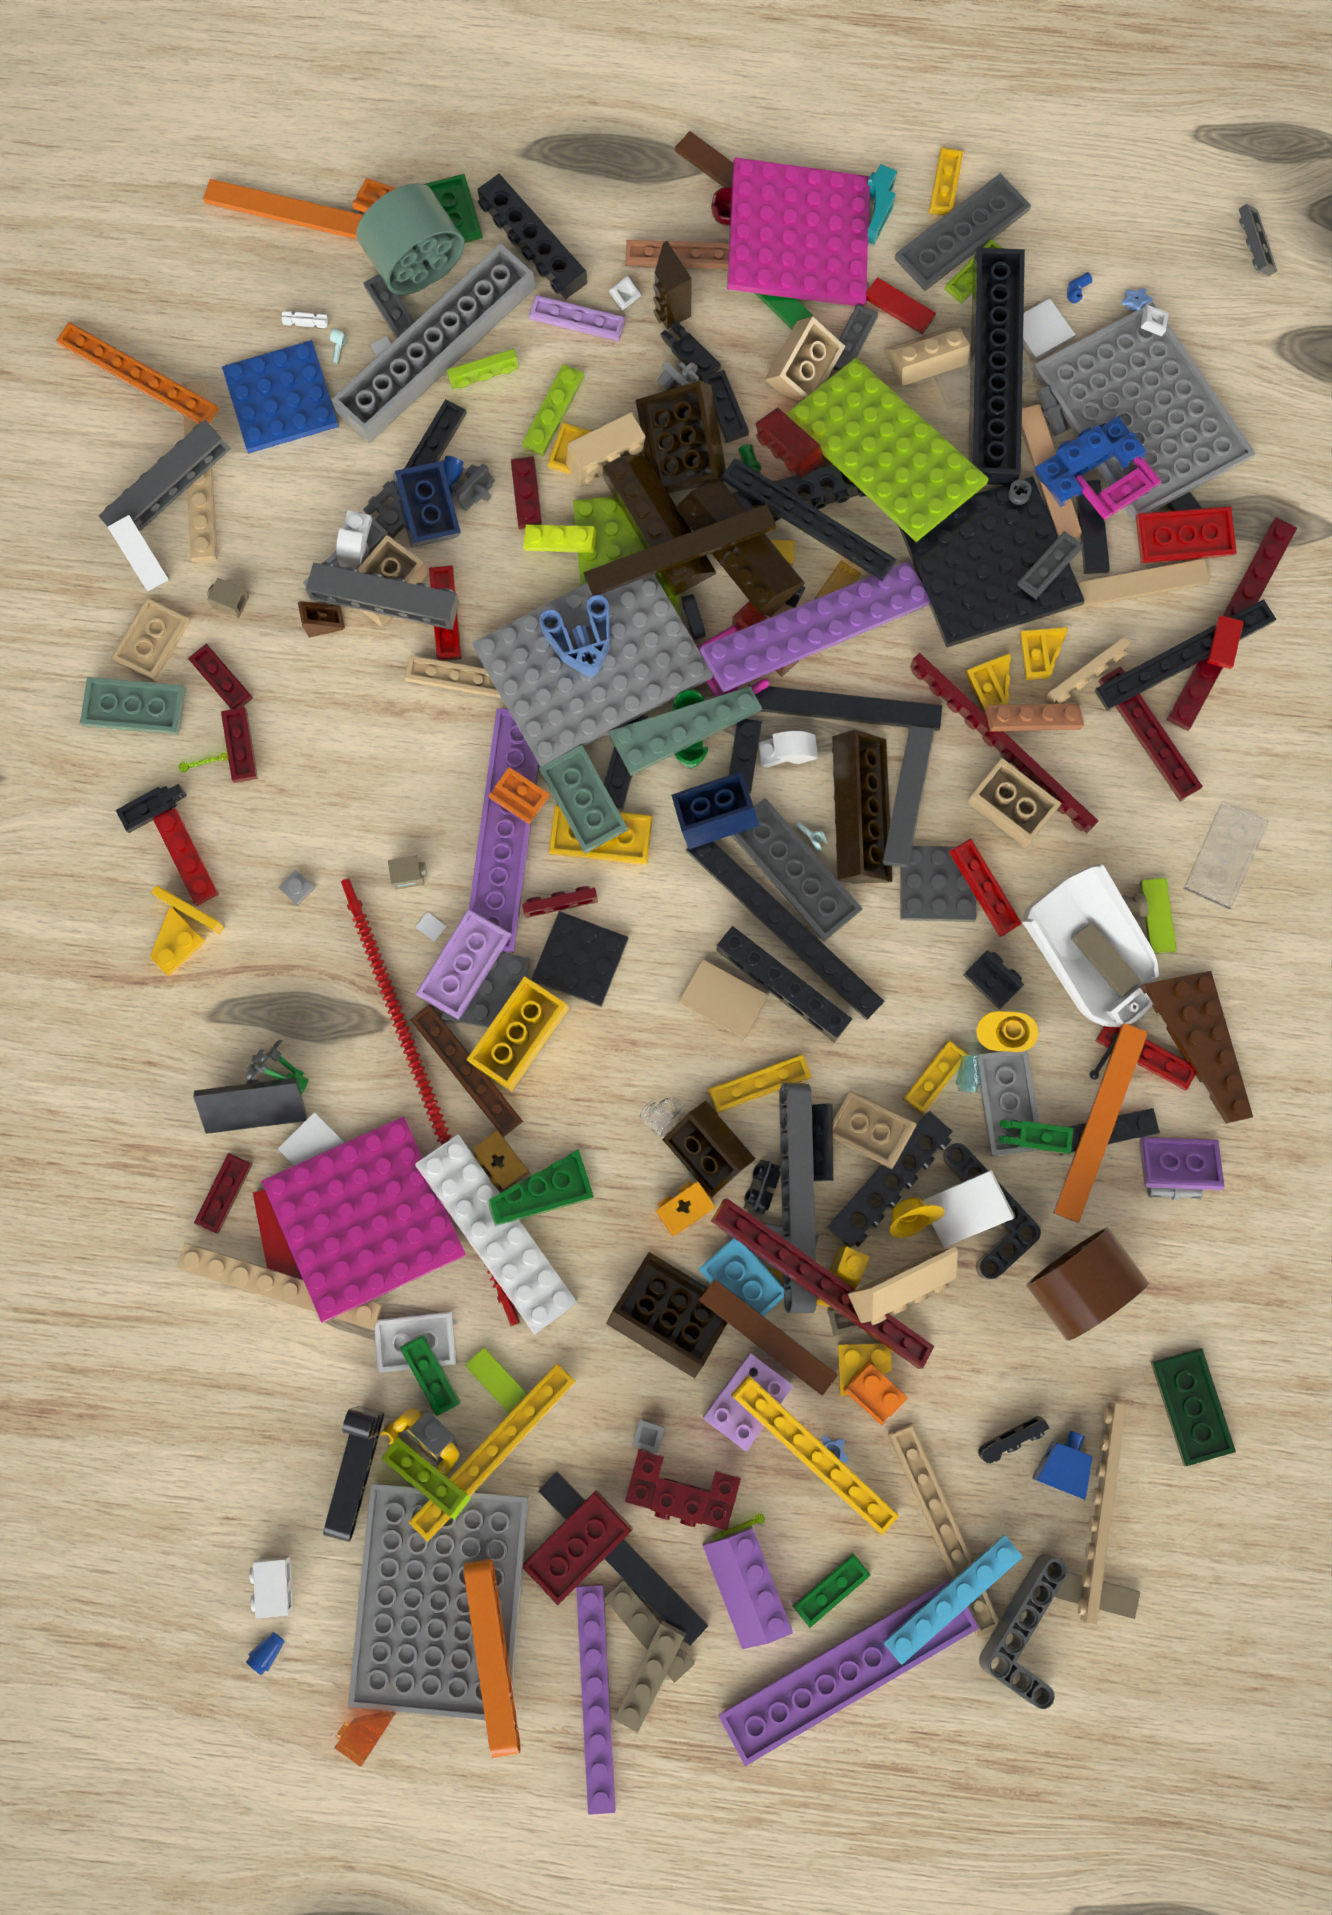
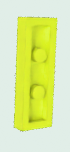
(559, 538)

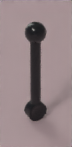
(1094, 1074)

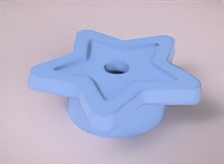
(1136, 299)
(837, 1446)

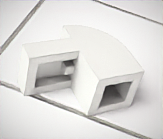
(352, 538)
(788, 747)

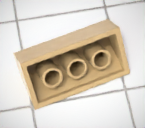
(905, 1285)

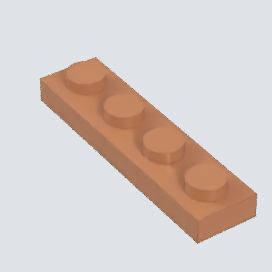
(1034, 717)

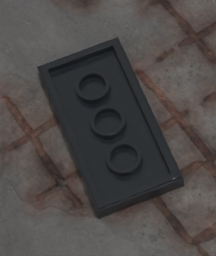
(250, 1105)

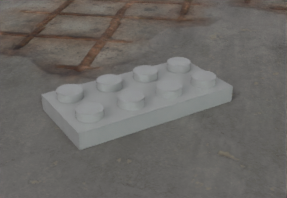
(1007, 1096)

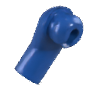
(1074, 289)

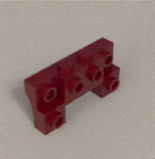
(680, 1499)

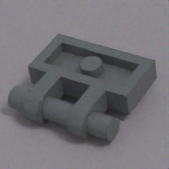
(391, 516)

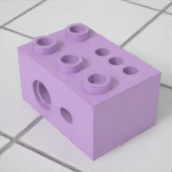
(730, 1416)

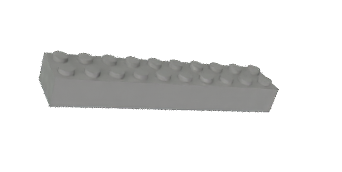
(434, 343)

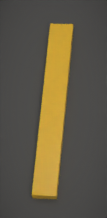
(498, 1445)
(814, 1454)

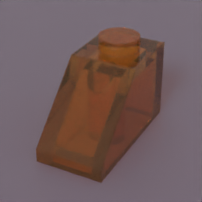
(362, 1735)

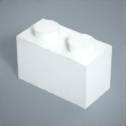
(271, 1587)

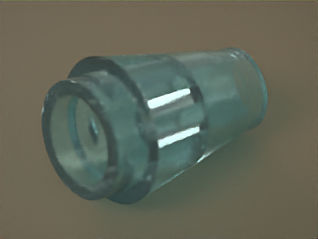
(968, 1075)

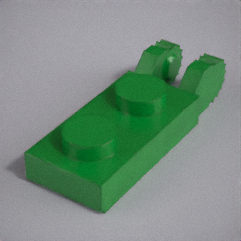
(1039, 1136)

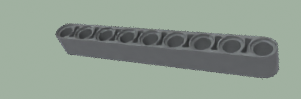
(797, 1185)

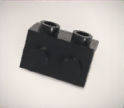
(994, 979)

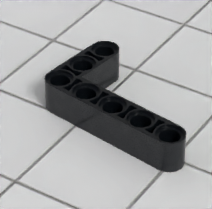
(1013, 1227)
(364, 1431)

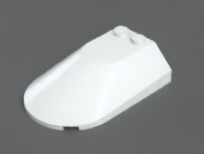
(1064, 913)

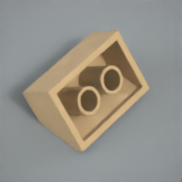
(929, 355)
(804, 360)

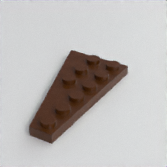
(1201, 1033)

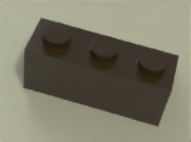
(671, 288)
(708, 1148)

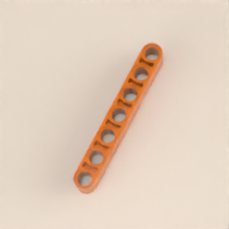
(492, 1658)

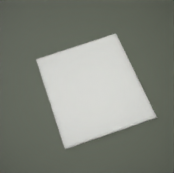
(380, 345)
(430, 926)

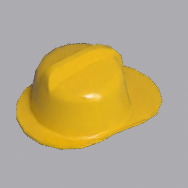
(1007, 1031)
(913, 1216)

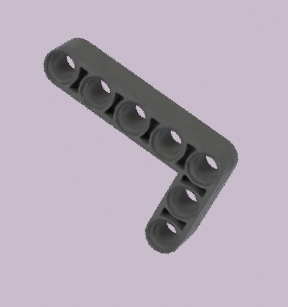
(1023, 1631)

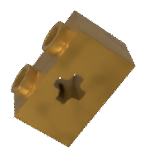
(513, 1167)

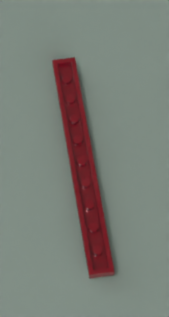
(1247, 594)
(1008, 749)
(817, 1280)

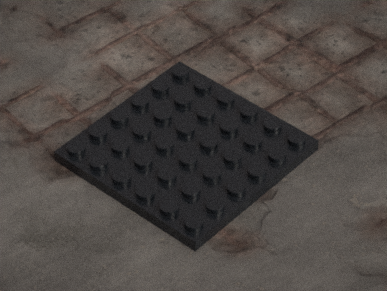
(977, 559)

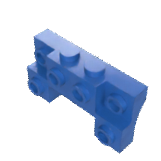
(1086, 453)

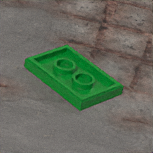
(457, 202)

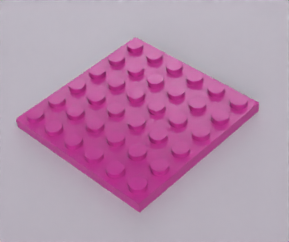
(798, 232)
(362, 1219)

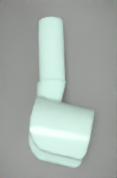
(340, 339)
(814, 836)

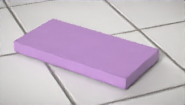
(463, 964)

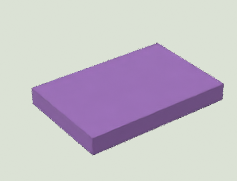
(1181, 1163)

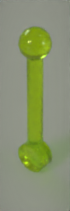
(184, 767)
(759, 1519)

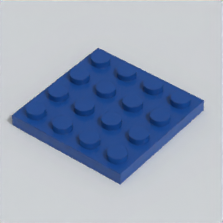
(280, 396)

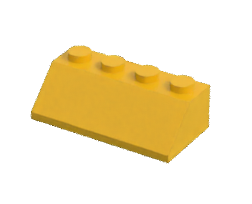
(518, 1034)

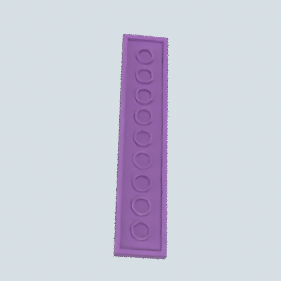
(814, 626)
(502, 835)
(831, 1681)

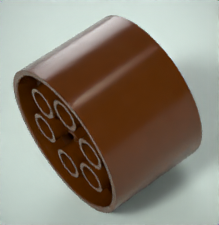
(1087, 1284)

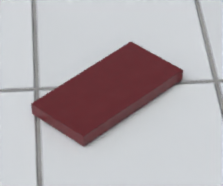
(577, 1547)

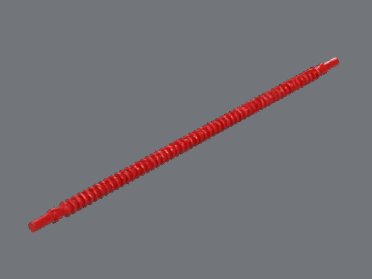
(355, 906)

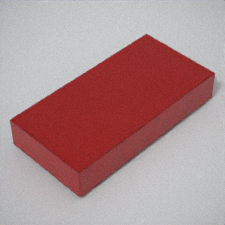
(1225, 642)

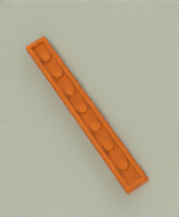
(282, 208)
(137, 374)
(1100, 1123)

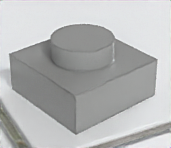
(296, 887)
(648, 1436)

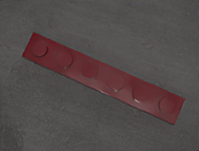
(1156, 743)

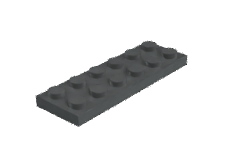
(962, 231)
(797, 872)

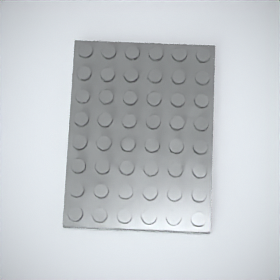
(1157, 397)
(560, 707)
(413, 1602)

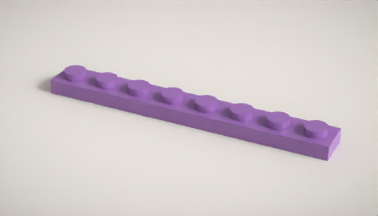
(595, 1699)

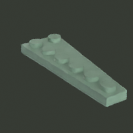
(669, 733)

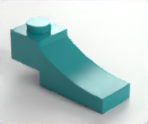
(880, 190)

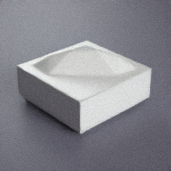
(625, 293)
(1154, 320)

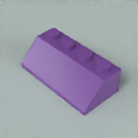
(747, 1588)

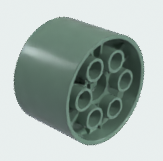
(410, 238)

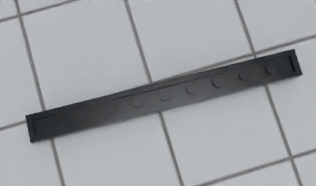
(787, 928)

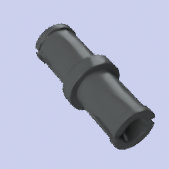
(1052, 410)

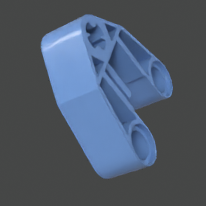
(561, 643)

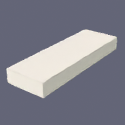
(138, 553)

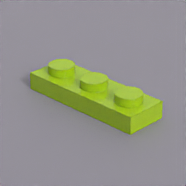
(483, 369)

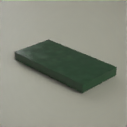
(1193, 1407)

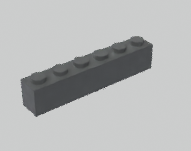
(168, 477)
(382, 595)

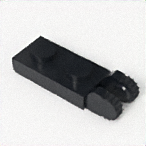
(690, 351)
(1012, 1439)

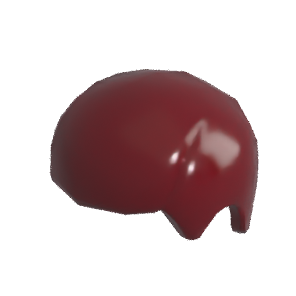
(722, 205)

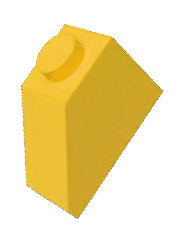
(849, 1265)

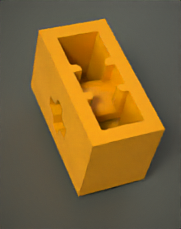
(700, 1206)

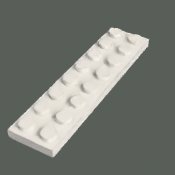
(504, 1248)

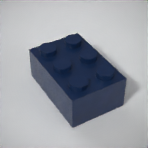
(426, 504)
(715, 810)

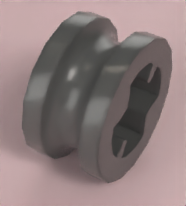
(1023, 497)

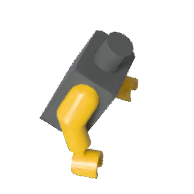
(428, 1435)

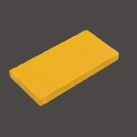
(627, 847)

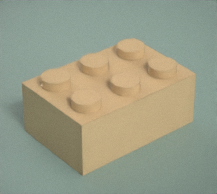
(602, 446)
(392, 561)
(1013, 803)

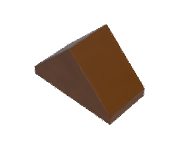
(320, 618)

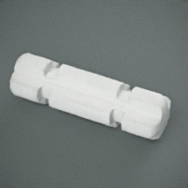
(305, 319)

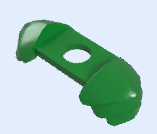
(696, 753)

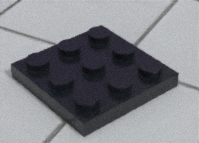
(580, 959)

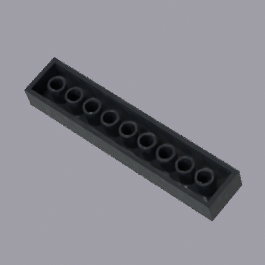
(997, 363)

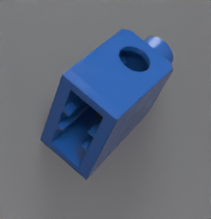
(1066, 1466)

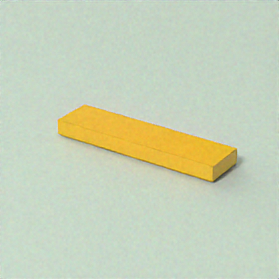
(759, 1083)

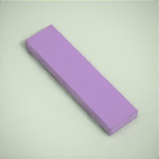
(577, 318)

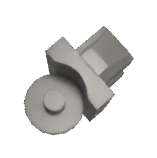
(670, 375)

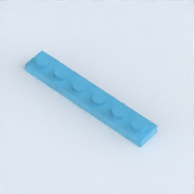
(952, 1599)

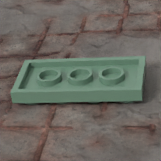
(132, 705)
(583, 799)

